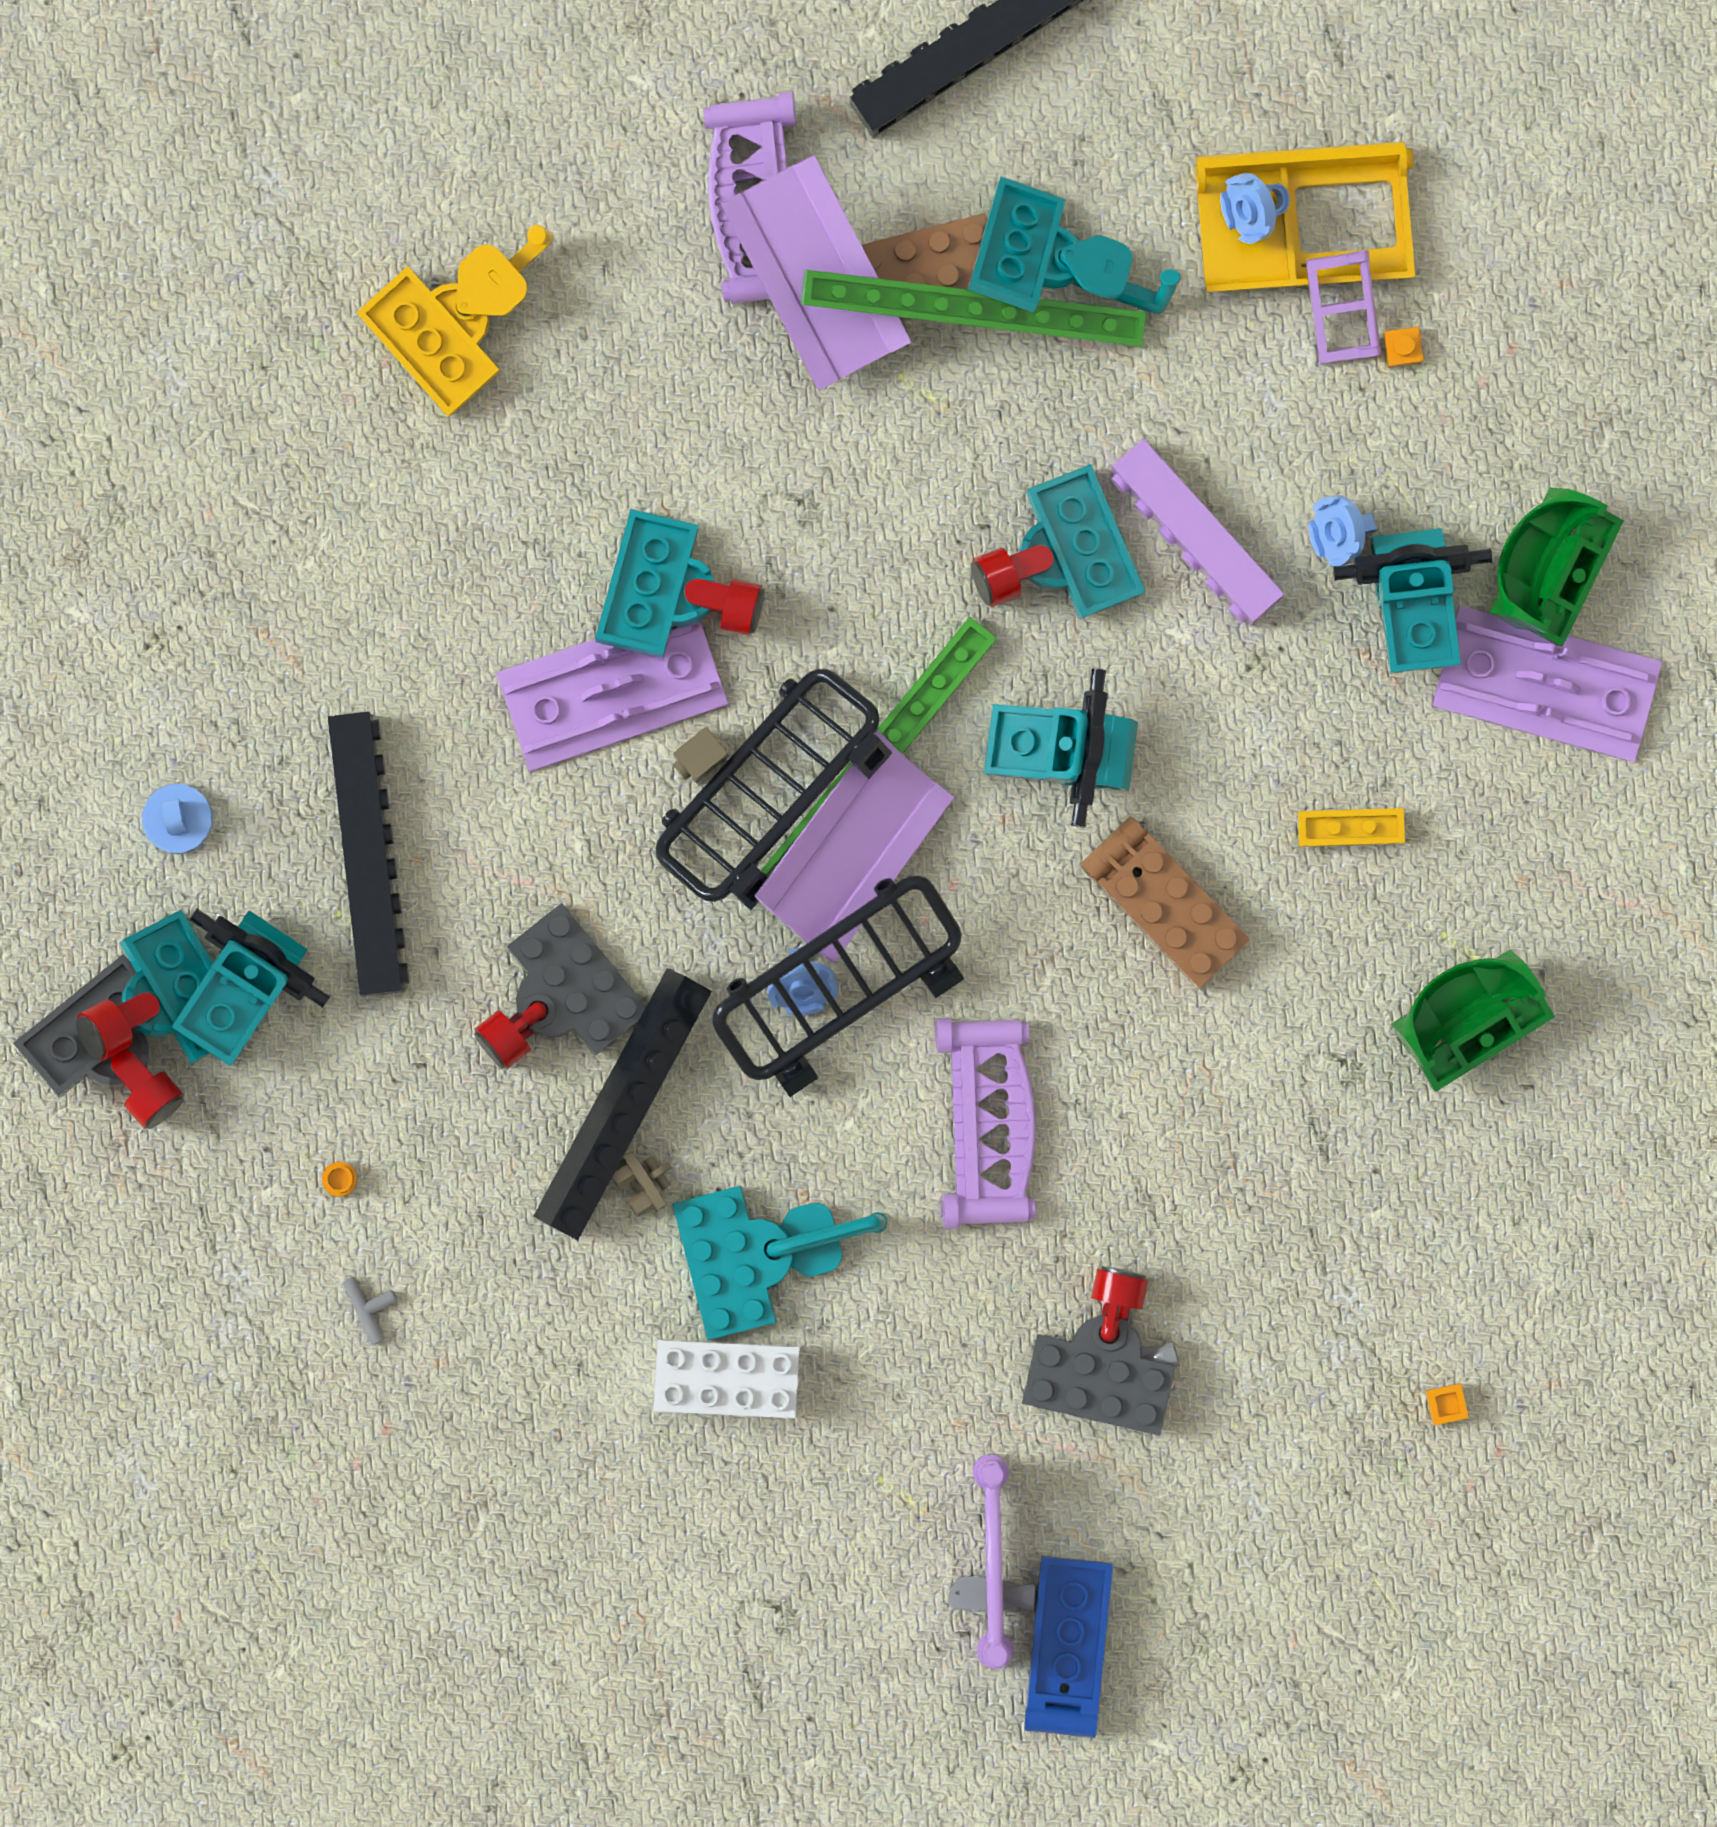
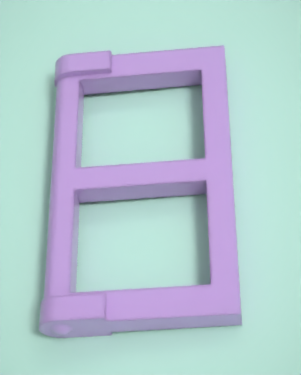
(1367, 303)

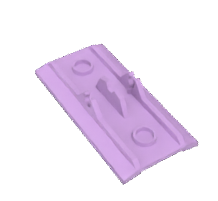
(796, 226)
(1564, 694)
(607, 695)
(852, 843)

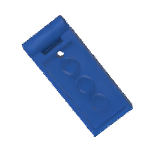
(1068, 1646)

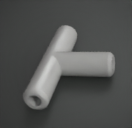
(366, 1309)

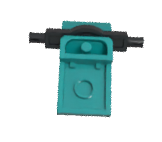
(1415, 595)
(1065, 746)
(242, 983)

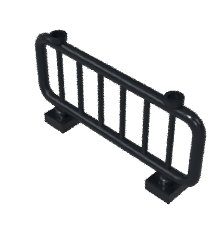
(744, 881)
(935, 971)

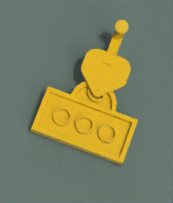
(431, 334)

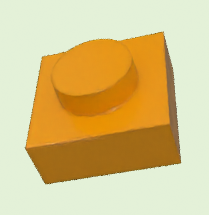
(1403, 347)
(1446, 1404)

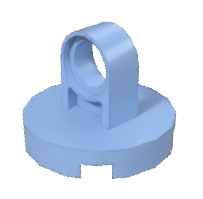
(1250, 206)
(1339, 530)
(177, 818)
(804, 989)

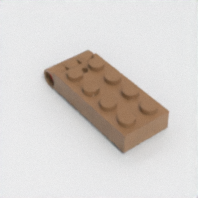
(930, 256)
(1164, 902)

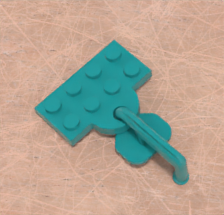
(1030, 251)
(731, 1258)

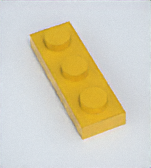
(1351, 827)

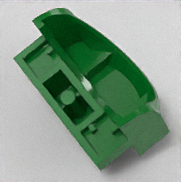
(1551, 565)
(1470, 1017)

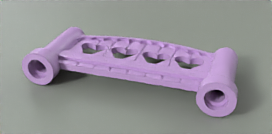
(762, 124)
(976, 1198)
(994, 1647)

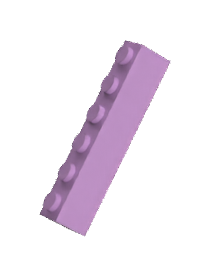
(1196, 532)

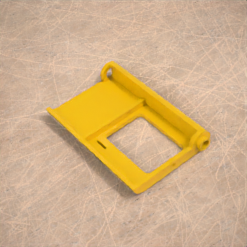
(1278, 259)

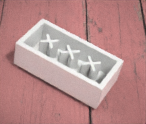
(726, 1379)

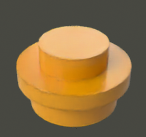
(339, 1179)

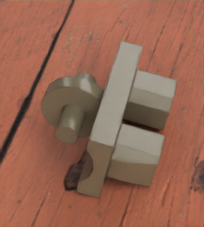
(649, 1198)

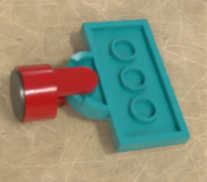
(1069, 548)
(664, 587)
(168, 970)

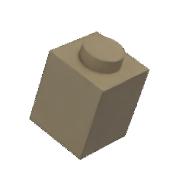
(699, 756)

